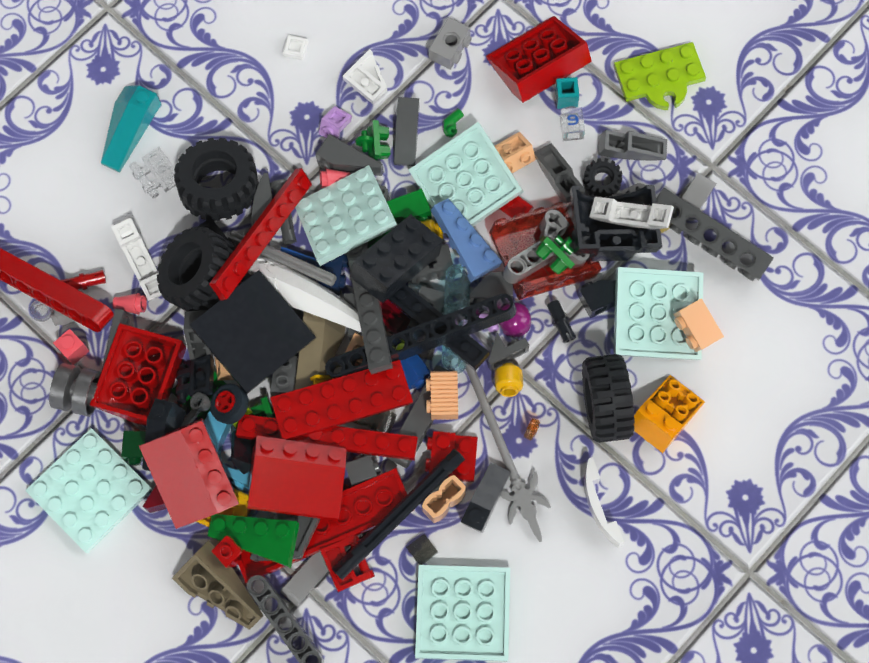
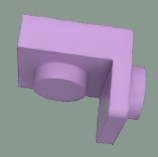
(334, 122)

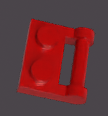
(334, 553)

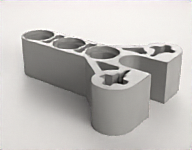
(551, 226)

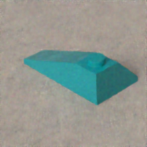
(128, 122)

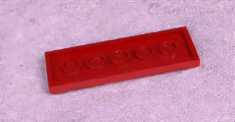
(340, 401)

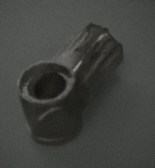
(380, 422)

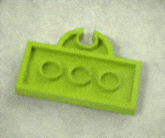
(660, 75)

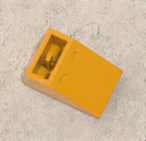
(666, 413)

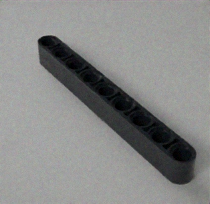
(430, 330)

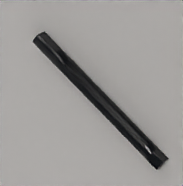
(398, 514)

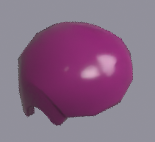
(519, 323)

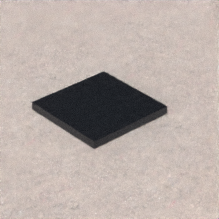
(252, 332)

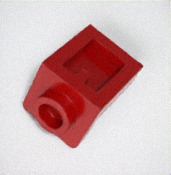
(228, 552)

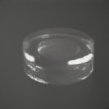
(40, 311)

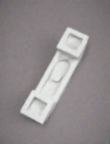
(630, 214)
(138, 257)
(611, 529)

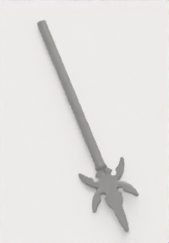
(522, 497)

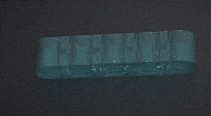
(453, 288)

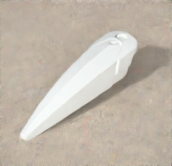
(306, 293)

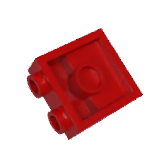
(443, 443)

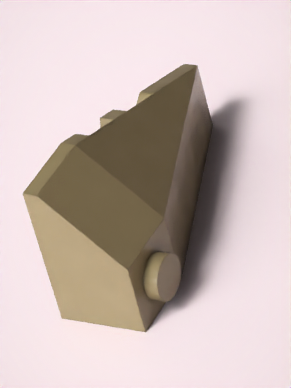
(316, 354)
(218, 586)

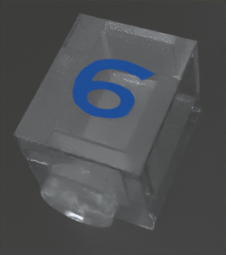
(572, 123)

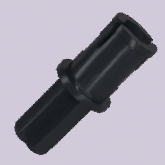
(561, 321)

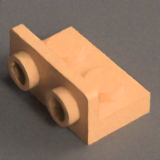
(516, 152)

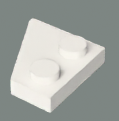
(366, 78)

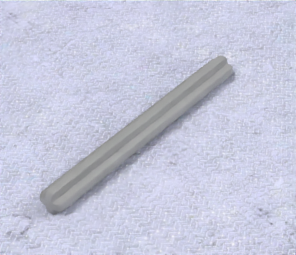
(290, 261)

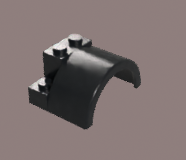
(608, 240)

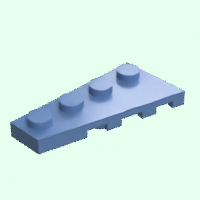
(470, 246)

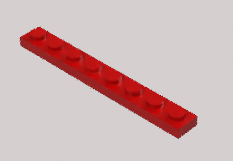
(260, 234)
(353, 439)

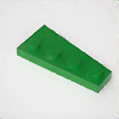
(259, 536)

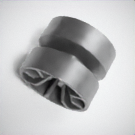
(73, 389)

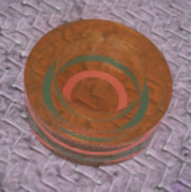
(532, 429)

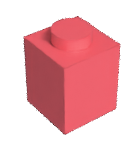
(71, 347)

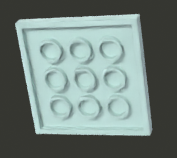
(468, 174)
(345, 215)
(646, 309)
(89, 490)
(463, 613)

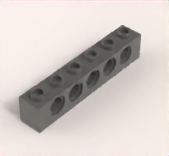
(761, 259)

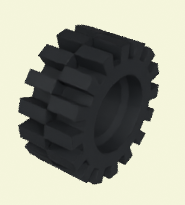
(602, 167)

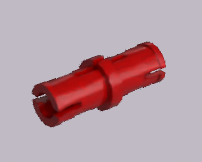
(86, 280)

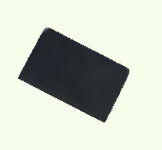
(241, 452)

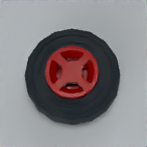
(229, 403)

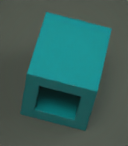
(567, 92)

